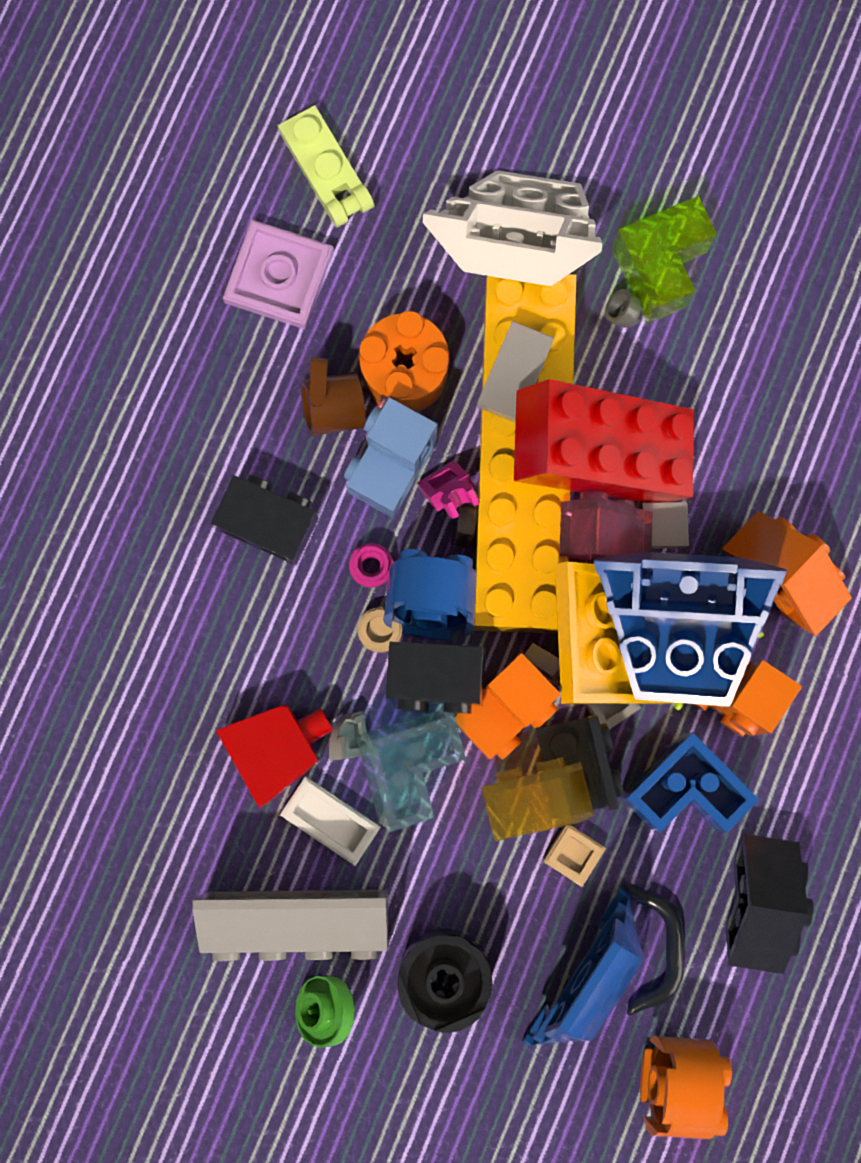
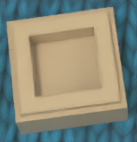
(574, 854)

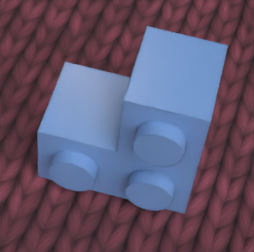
(395, 456)

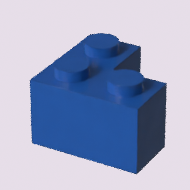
(692, 776)

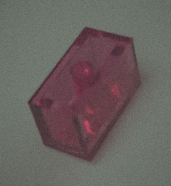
(603, 528)

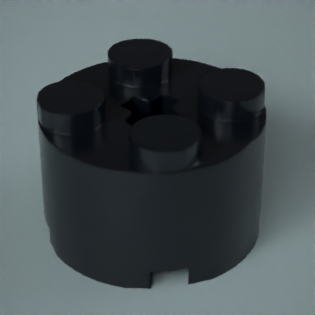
(433, 1004)

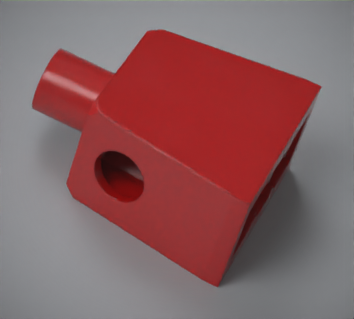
(274, 749)

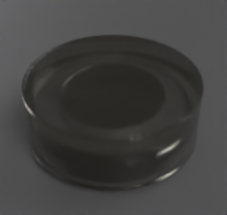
(464, 525)

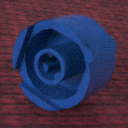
(431, 595)

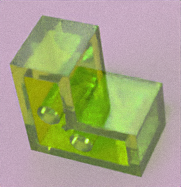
(654, 255)

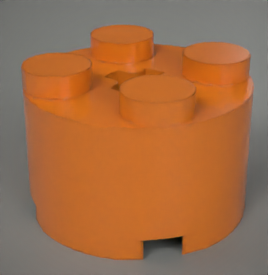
(405, 338)
(685, 1088)

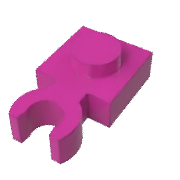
(449, 489)

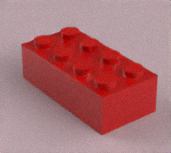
(603, 443)

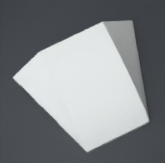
(518, 228)

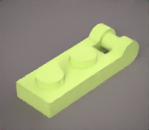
(325, 165)

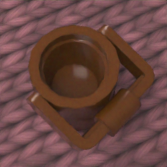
(331, 401)

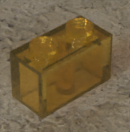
(538, 800)

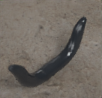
(674, 949)

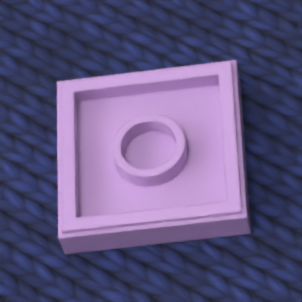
(278, 274)

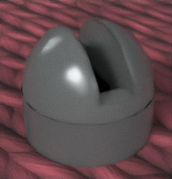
(615, 305)

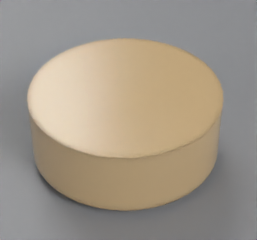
(374, 632)

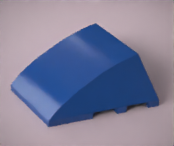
(687, 621)
(596, 982)

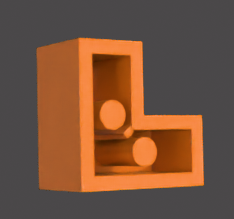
(812, 586)
(758, 702)
(510, 703)

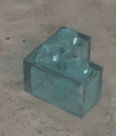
(396, 763)

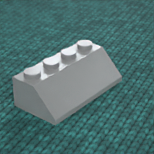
(292, 922)

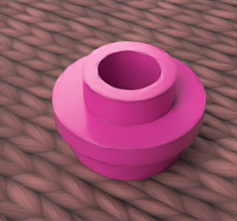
(366, 552)

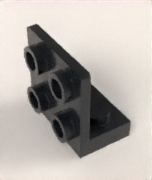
(587, 743)

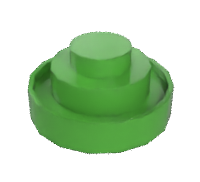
(324, 1011)

